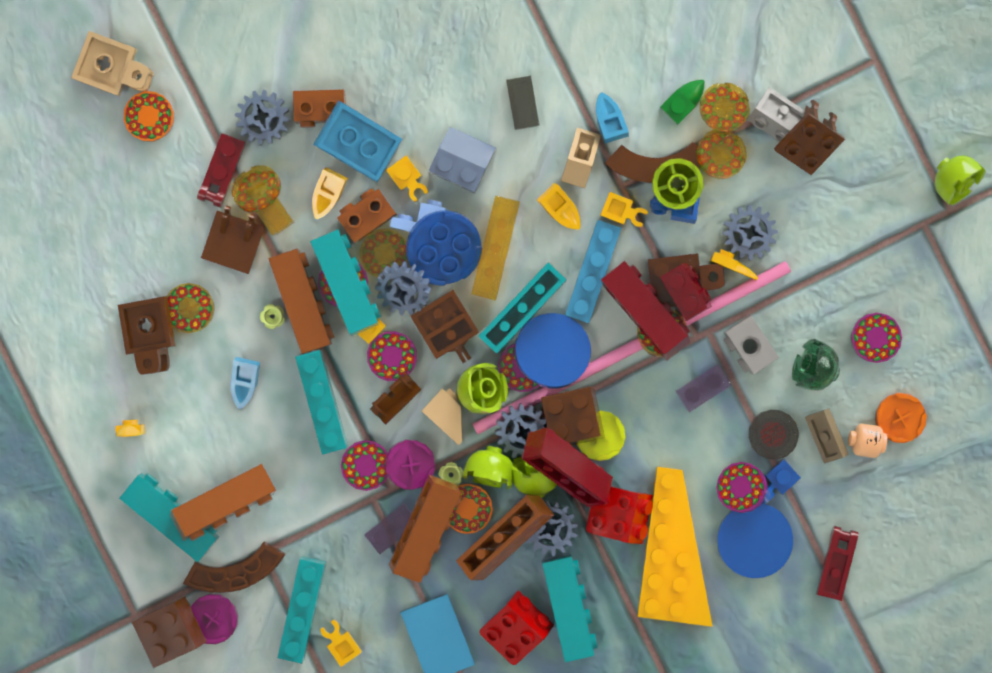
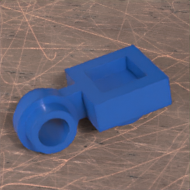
(686, 215)
(782, 478)

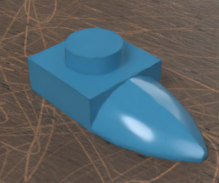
(610, 119)
(243, 380)

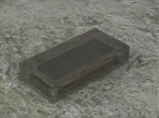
(522, 102)

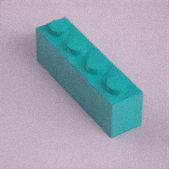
(345, 283)
(522, 308)
(321, 402)
(155, 507)
(568, 608)
(301, 609)

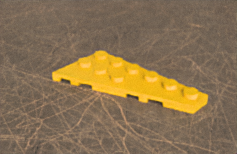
(672, 567)

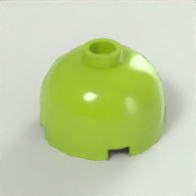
(956, 178)
(677, 183)
(482, 388)
(489, 468)
(530, 480)

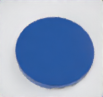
(444, 247)
(552, 350)
(755, 541)

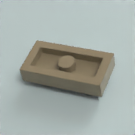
(826, 435)

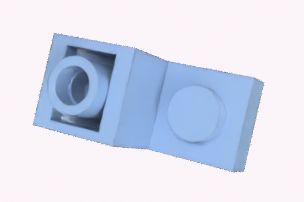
(406, 222)

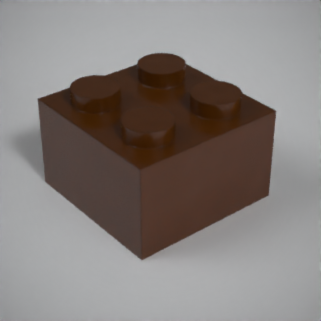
(574, 415)
(169, 632)

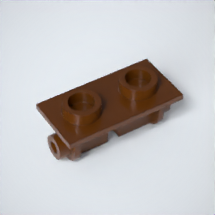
(400, 394)

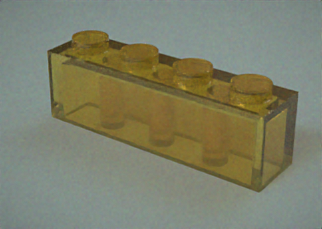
(495, 248)

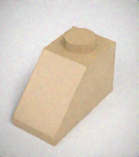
(581, 157)
(446, 414)

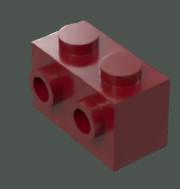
(686, 291)

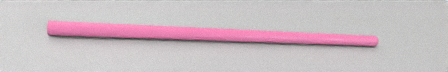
(634, 346)

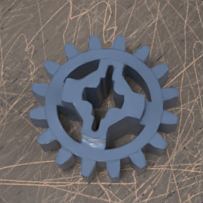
(251, 121)
(745, 243)
(403, 288)
(512, 434)
(556, 538)

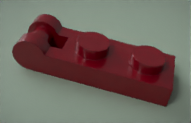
(221, 169)
(837, 564)

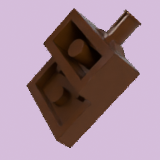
(445, 326)

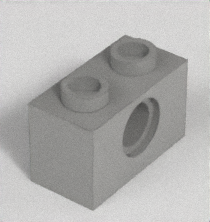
(763, 353)

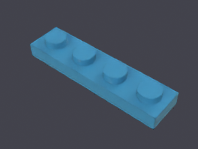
(592, 271)

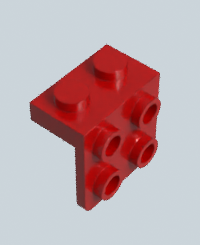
(622, 517)
(516, 628)

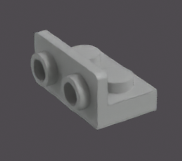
(775, 114)

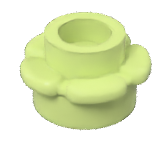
(272, 323)
(451, 467)

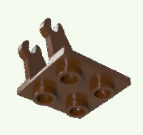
(810, 140)
(233, 241)

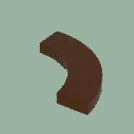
(643, 168)
(237, 576)

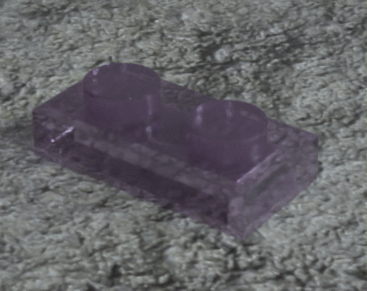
(703, 388)
(389, 529)

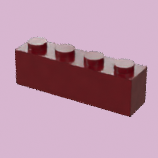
(645, 310)
(567, 467)

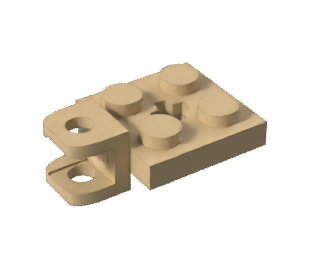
(122, 68)

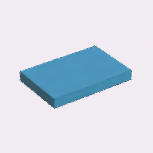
(357, 141)
(437, 636)

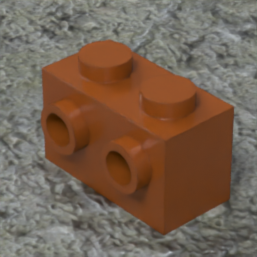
(315, 105)
(366, 215)

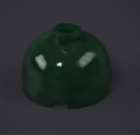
(816, 367)

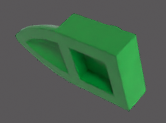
(683, 100)

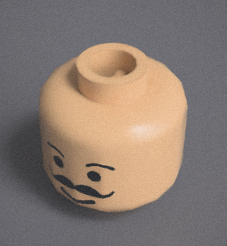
(867, 440)

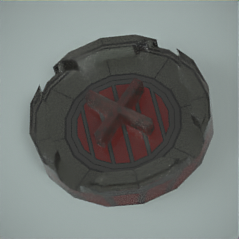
(773, 434)

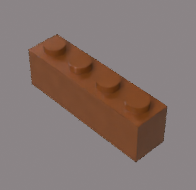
(300, 300)
(223, 502)
(425, 529)
(505, 537)

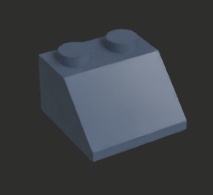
(462, 160)

